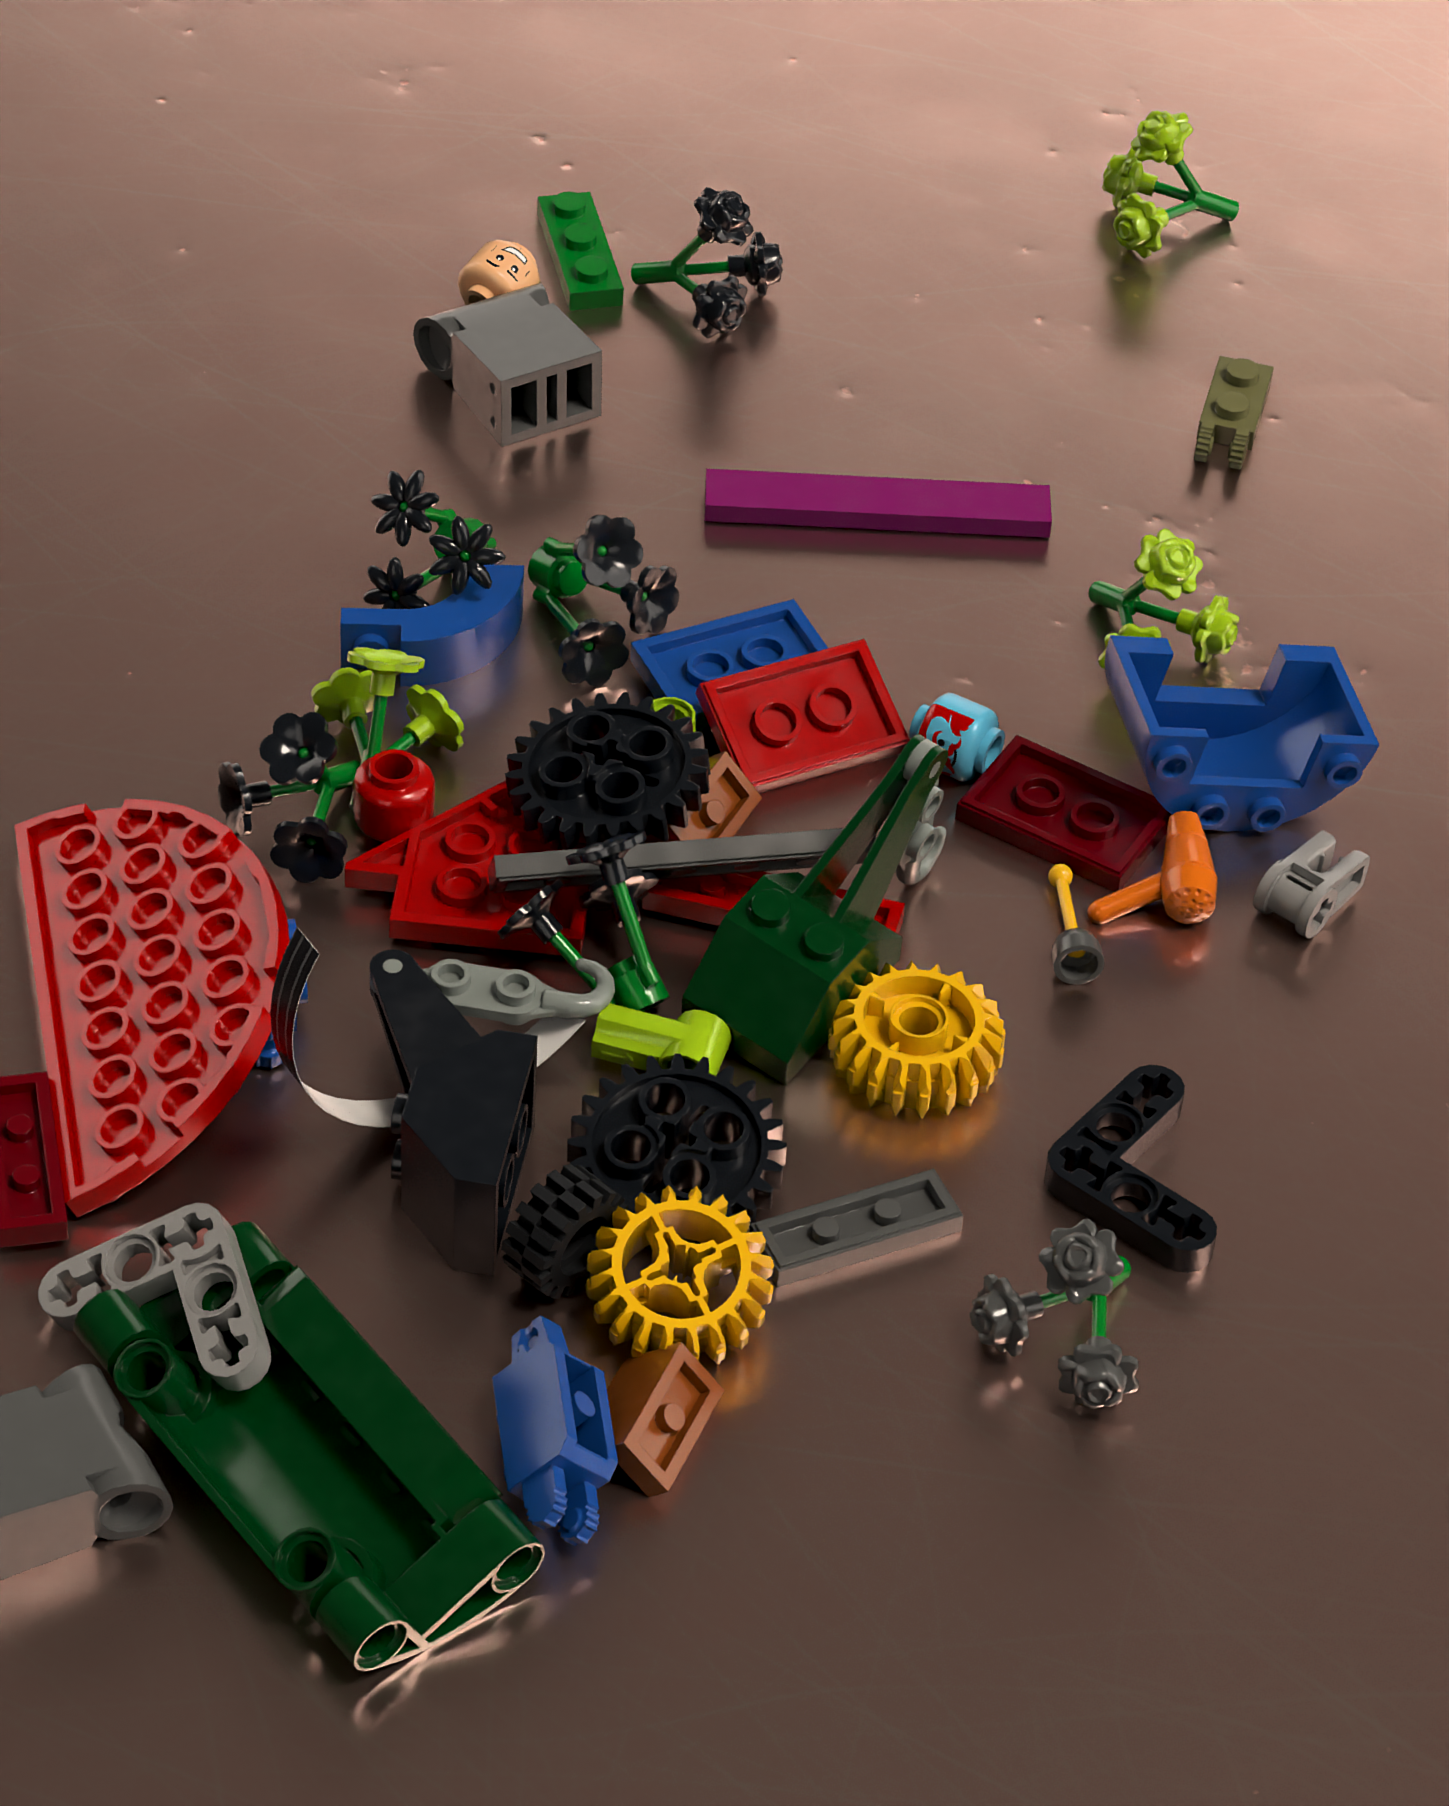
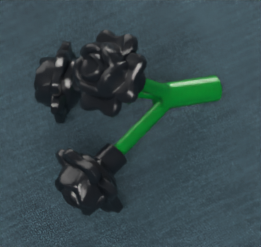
(720, 303)

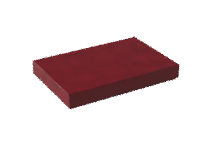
(1065, 813)

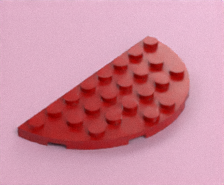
(149, 981)

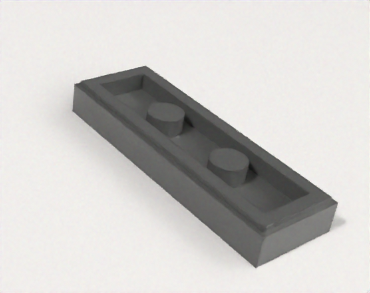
(858, 1227)

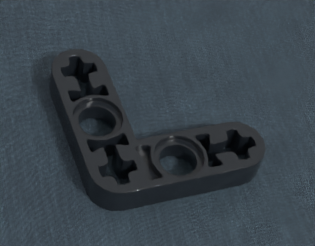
(1109, 1169)

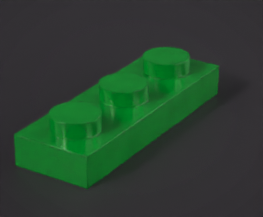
(580, 251)

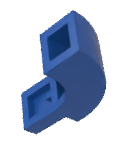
(450, 635)

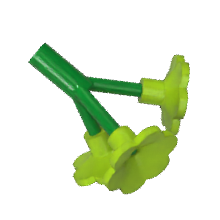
(353, 694)

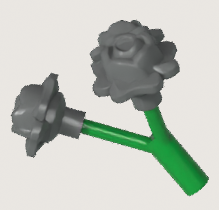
(1078, 1269)

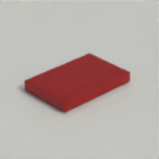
(804, 716)

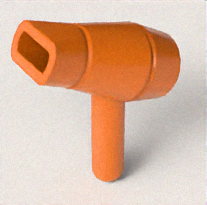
(1184, 883)

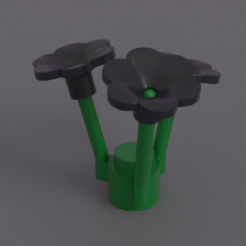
(602, 560)
(635, 978)

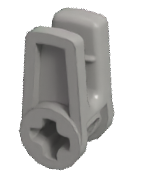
(1304, 889)

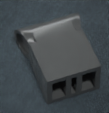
(515, 363)
(71, 1472)

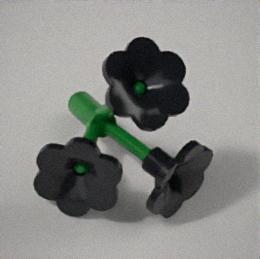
(297, 763)

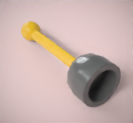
(1076, 952)

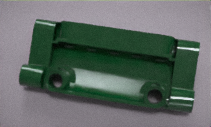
(322, 1462)

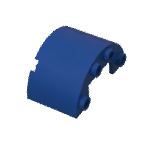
(1242, 752)

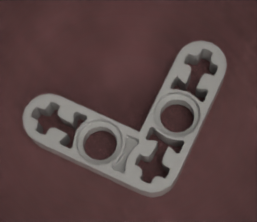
(191, 1272)

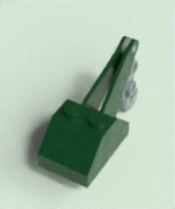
(801, 949)

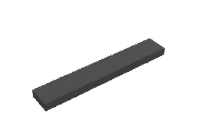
(670, 859)

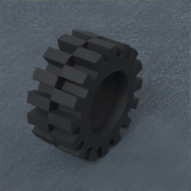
(559, 1230)

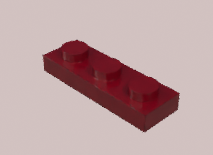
(29, 1164)

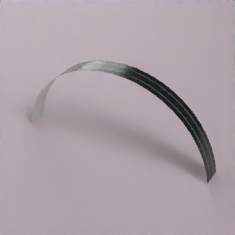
(286, 993)

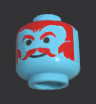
(964, 730)

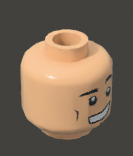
(497, 270)

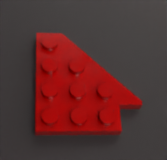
(444, 878)

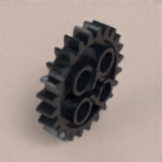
(607, 772)
(627, 1127)

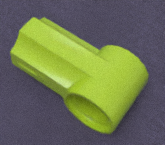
(633, 1035)

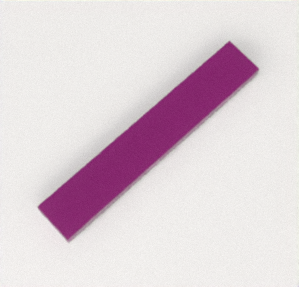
(877, 503)

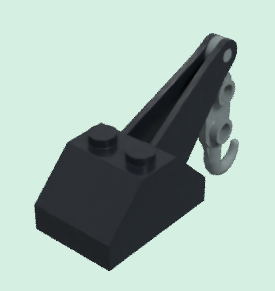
(466, 1095)

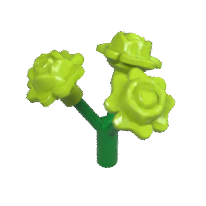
(1139, 221)
(1171, 569)

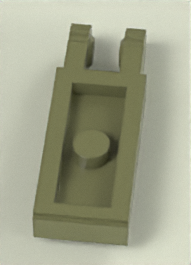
(1233, 408)

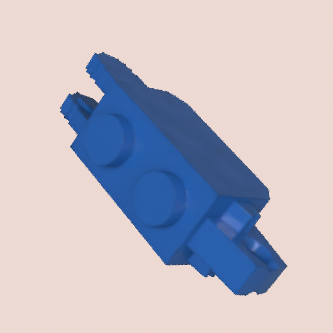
(554, 1431)

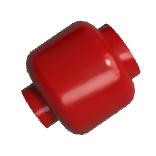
(392, 794)

